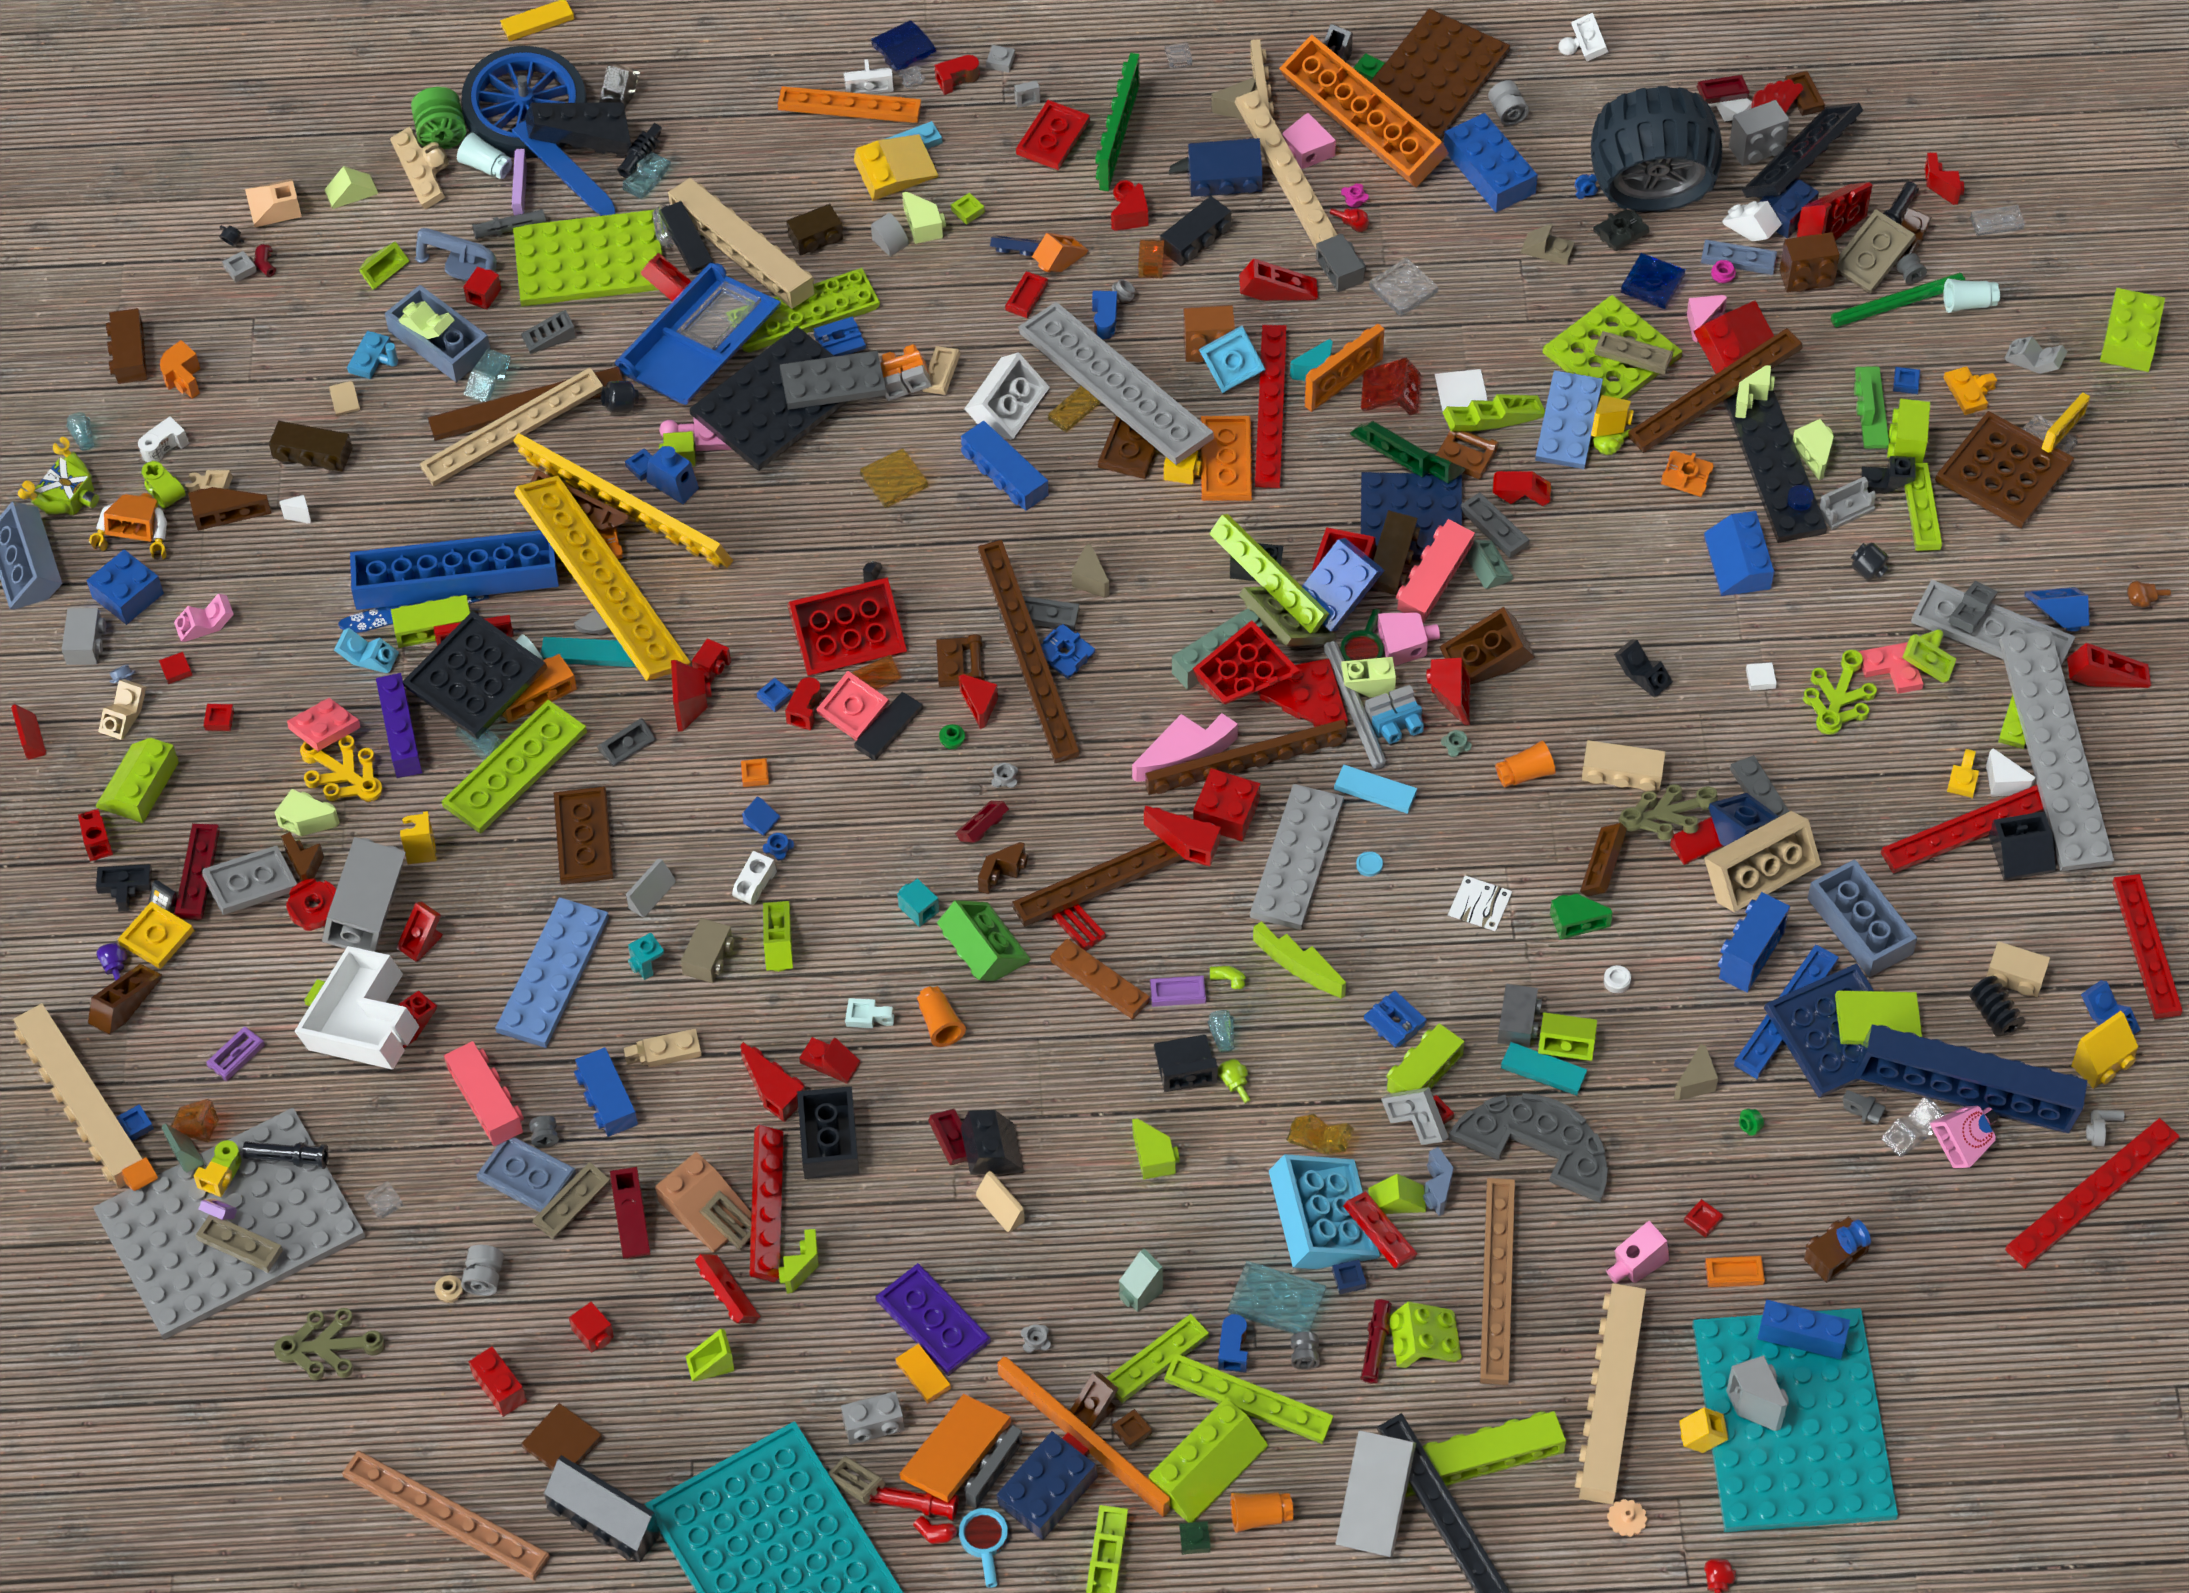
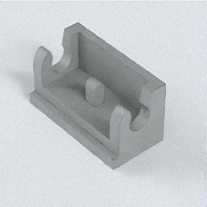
(1847, 503)

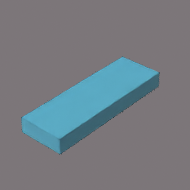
(1375, 789)

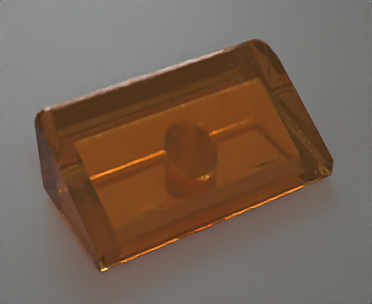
(878, 673)

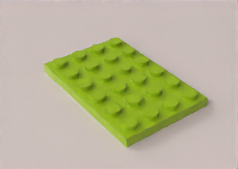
(584, 257)

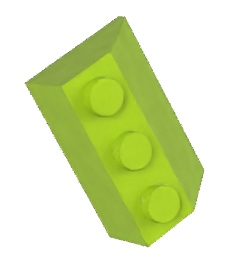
(139, 779)

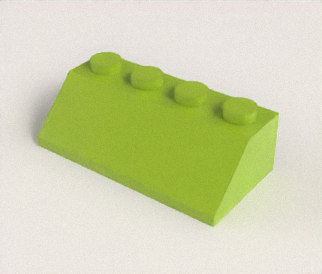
(1208, 1460)

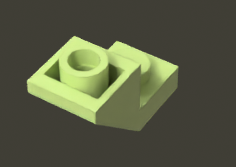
(424, 321)
(1753, 387)

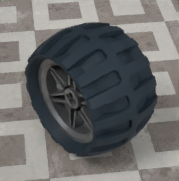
(1656, 149)

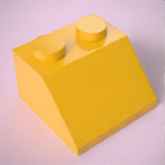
(2106, 1051)

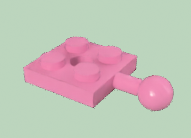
(704, 438)

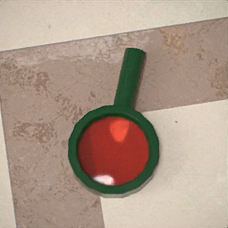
(1363, 643)

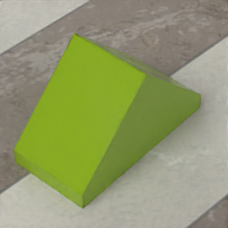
(1398, 1195)
(711, 1357)

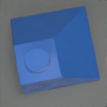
(2064, 605)

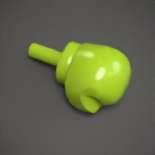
(1610, 443)
(1234, 1075)

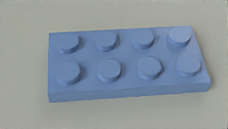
(1568, 419)

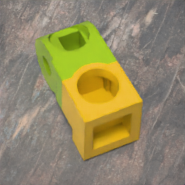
(220, 1169)

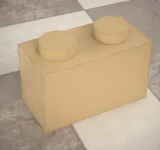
(2018, 968)

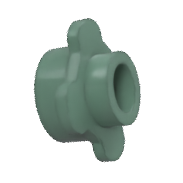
(1459, 737)

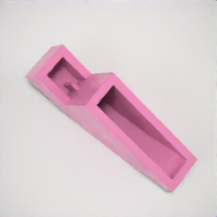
(1185, 742)

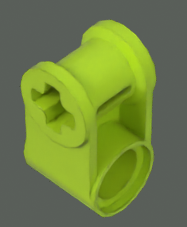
(162, 484)

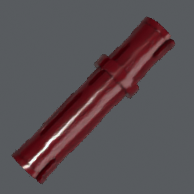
(1377, 1329)

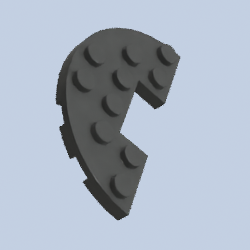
(1544, 1127)

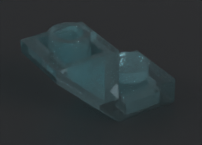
(485, 374)

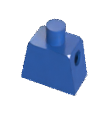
(672, 474)

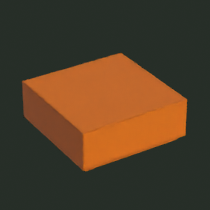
(754, 772)

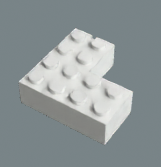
(352, 1012)

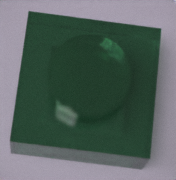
(1194, 1537)

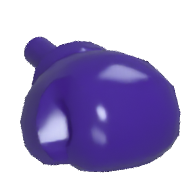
(112, 958)

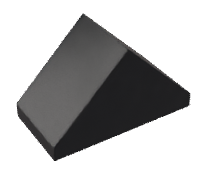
(1339, 41)

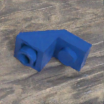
(2103, 1005)

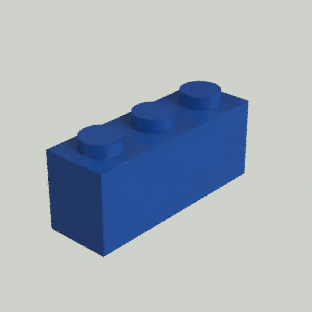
(605, 1092)
(1803, 1329)

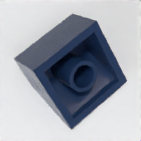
(1789, 205)

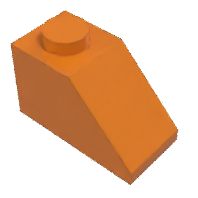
(1058, 252)

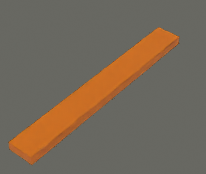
(1097, 1446)

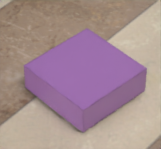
(218, 1209)

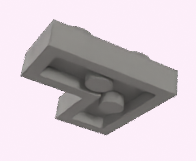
(1421, 1109)

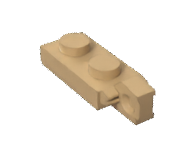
(664, 1049)

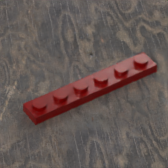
(2147, 946)
(766, 1203)

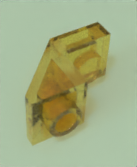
(1315, 1135)

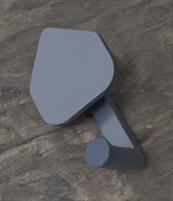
(464, 254)

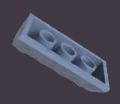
(26, 557)

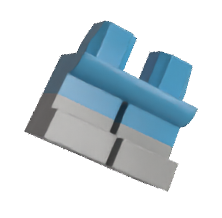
(1395, 713)

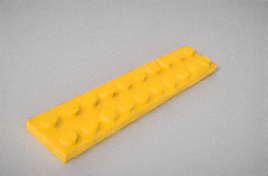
(619, 499)
(601, 576)

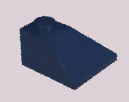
(1738, 817)

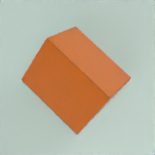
(139, 1174)

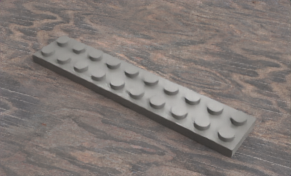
(1116, 383)
(2056, 751)

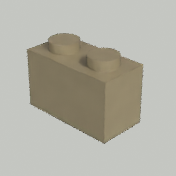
(707, 950)

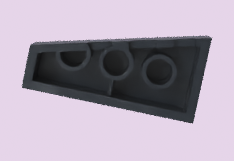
(585, 125)

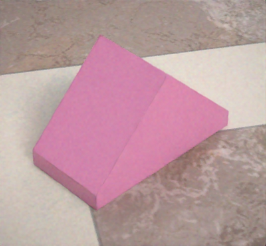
(1703, 310)

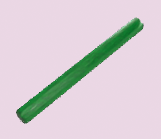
(1892, 301)

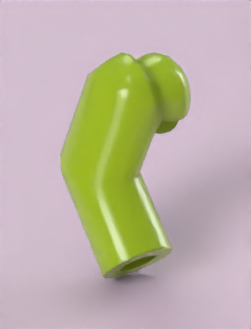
(1230, 973)

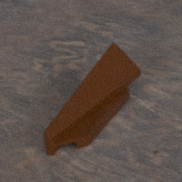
(599, 513)

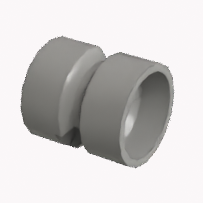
(1508, 102)
(482, 1270)

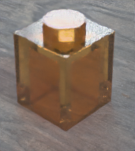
(1151, 259)

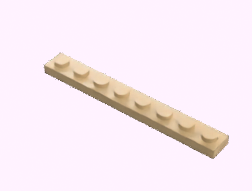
(1285, 167)
(506, 428)

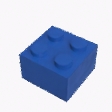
(125, 586)

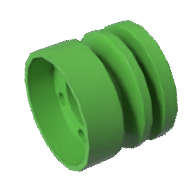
(438, 117)

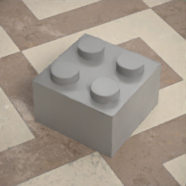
(1758, 133)

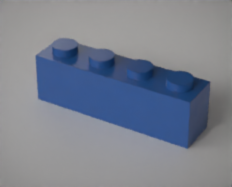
(1004, 465)

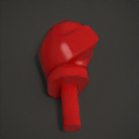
(1355, 218)
(1719, 1575)

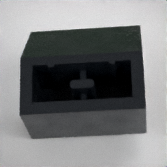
(2023, 845)

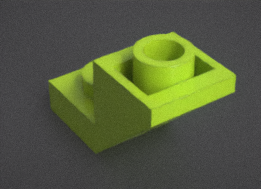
(800, 1267)

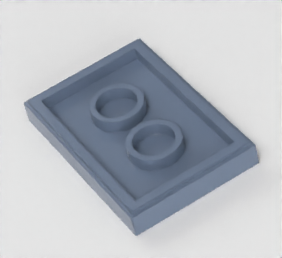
(525, 1173)

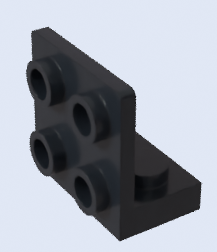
(1185, 1063)

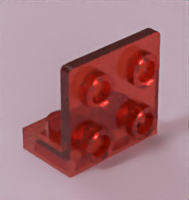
(1392, 383)

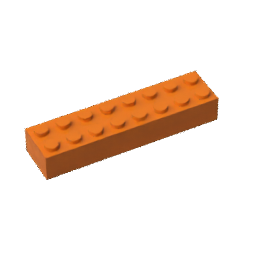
(1364, 111)

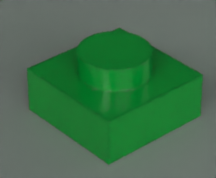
(1368, 66)

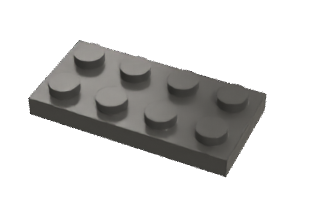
(832, 380)

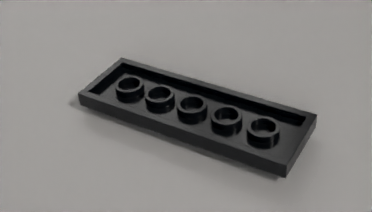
(1802, 150)

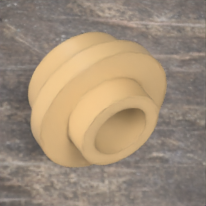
(448, 1295)

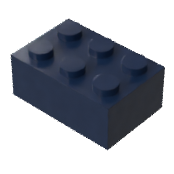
(1047, 1485)

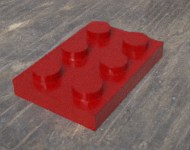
(1053, 134)

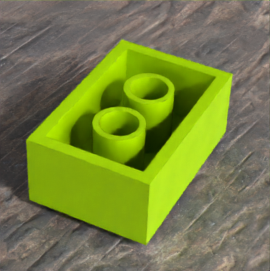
(2132, 329)

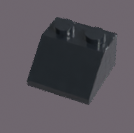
(990, 1143)

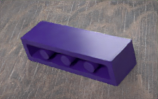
(398, 725)

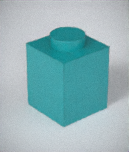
(918, 902)

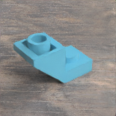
(372, 655)

